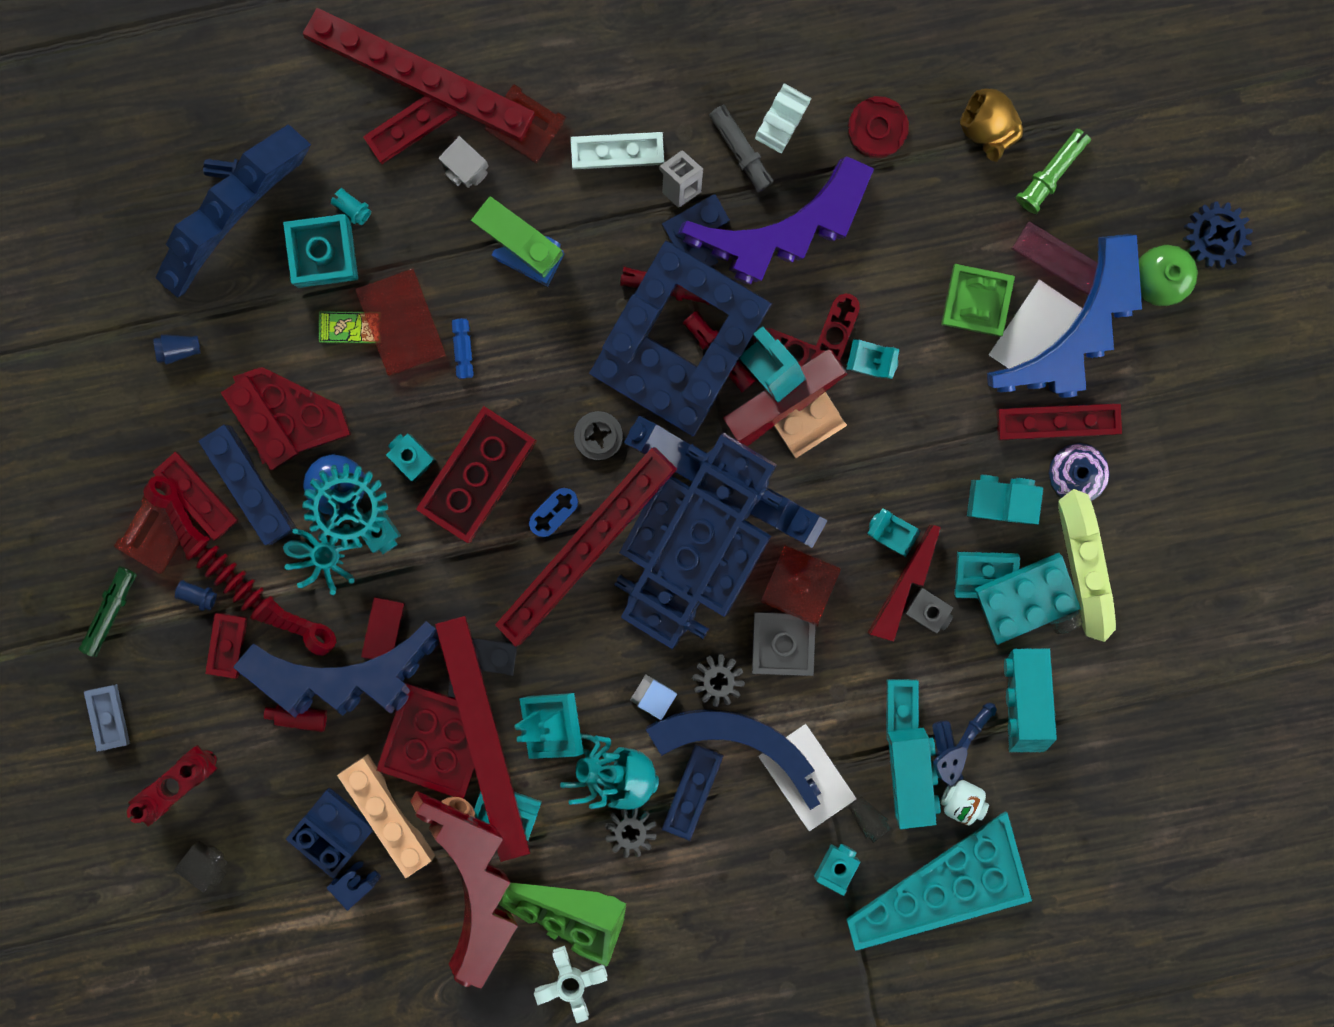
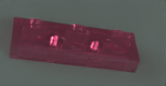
(1056, 257)

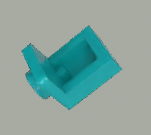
(873, 359)
(893, 532)

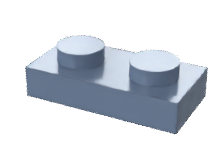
(107, 717)

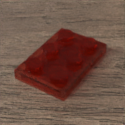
(400, 322)

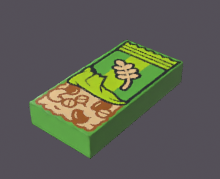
(344, 328)

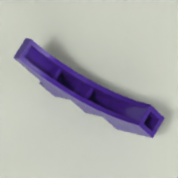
(752, 249)

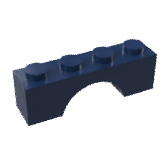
(254, 498)

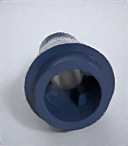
(174, 348)

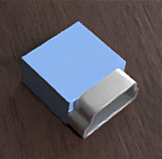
(653, 697)

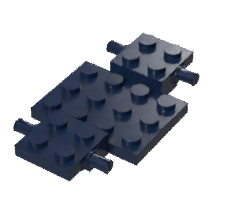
(697, 541)

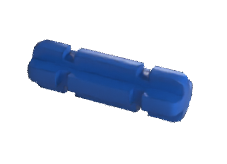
(462, 348)

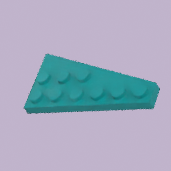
(960, 884)

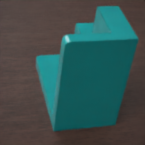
(773, 365)

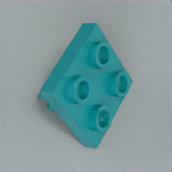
(550, 726)

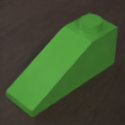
(517, 237)

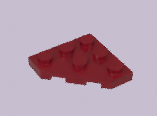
(302, 414)

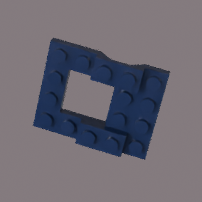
(659, 376)

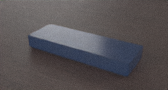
(692, 792)

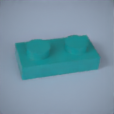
(902, 705)

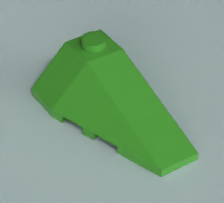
(578, 916)

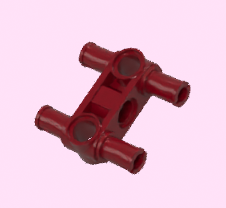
(157, 799)

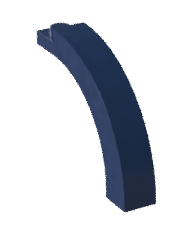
(740, 728)

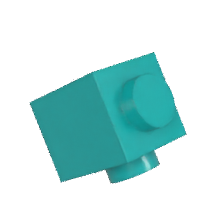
(410, 456)

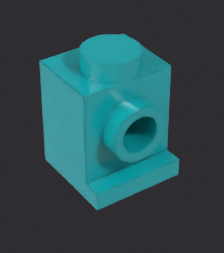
(386, 540)
(828, 877)

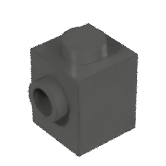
(929, 610)

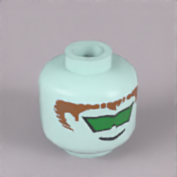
(964, 802)

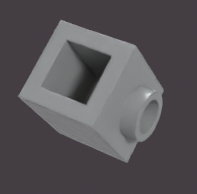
(463, 164)

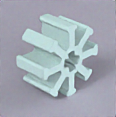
(782, 118)

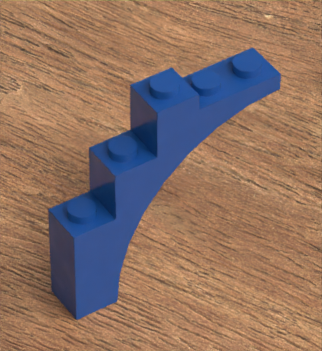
(1114, 291)

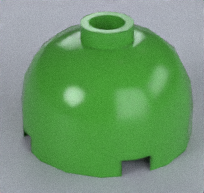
(1167, 275)

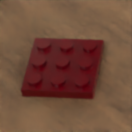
(428, 744)

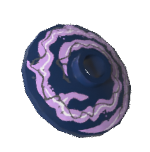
(1065, 466)

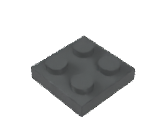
(782, 645)

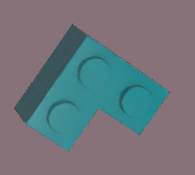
(1010, 502)

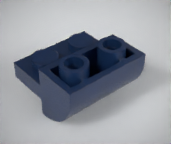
(330, 833)

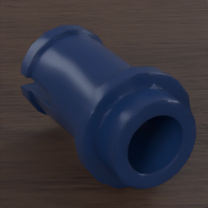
(196, 595)

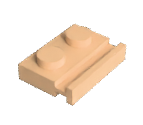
(810, 426)

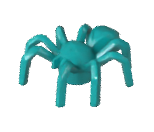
(322, 556)
(592, 771)

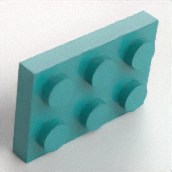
(1027, 598)

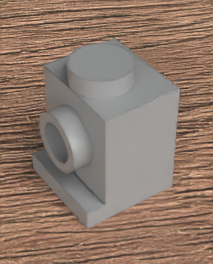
(681, 178)

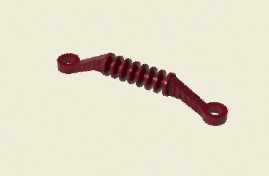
(195, 545)

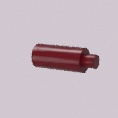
(310, 720)

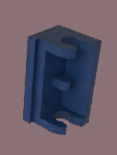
(350, 888)

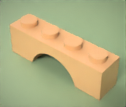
(375, 802)

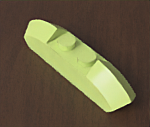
(1087, 565)

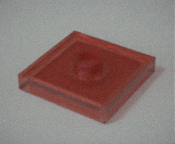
(800, 585)

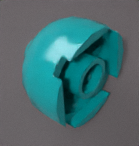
(638, 780)

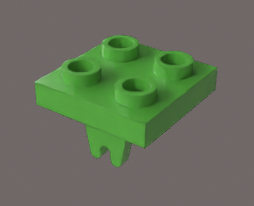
(978, 300)

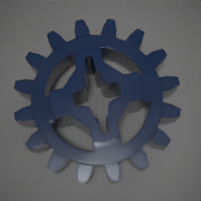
(1224, 246)

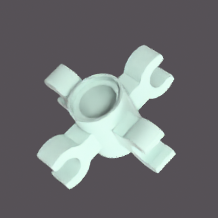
(591, 977)

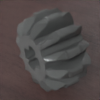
(725, 688)
(625, 840)

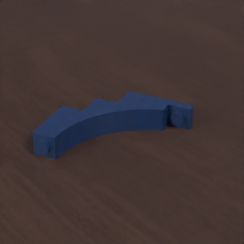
(788, 517)

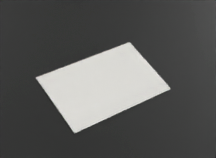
(1035, 326)
(834, 789)

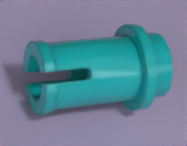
(350, 206)

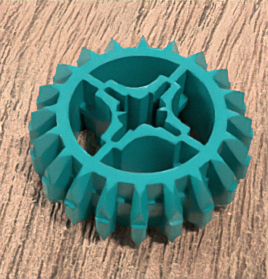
(361, 484)

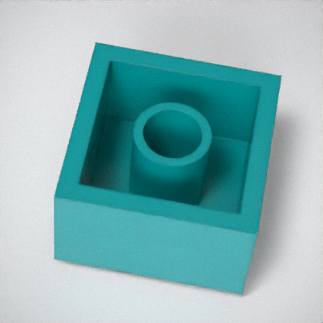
(320, 251)

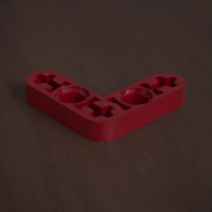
(811, 351)

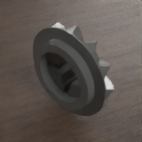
(606, 423)

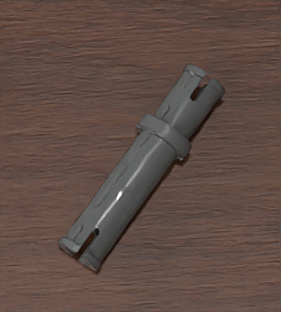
(744, 153)

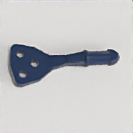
(952, 761)

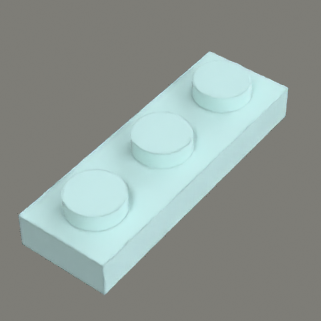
(617, 150)

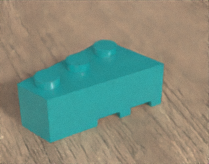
(1030, 700)

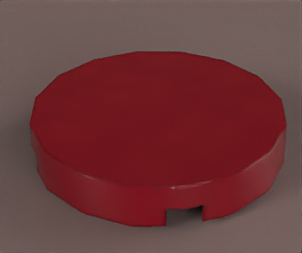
(878, 127)

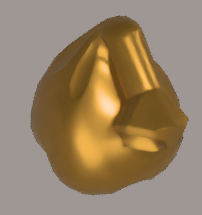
(991, 121)

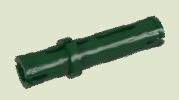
(104, 618)

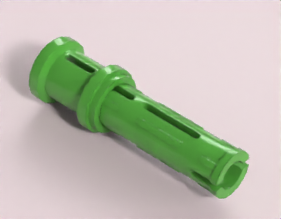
(1045, 181)

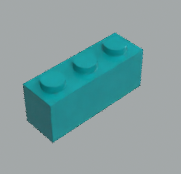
(913, 778)

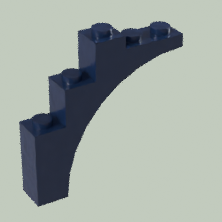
(226, 203)
(339, 687)

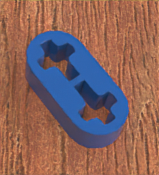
(548, 506)

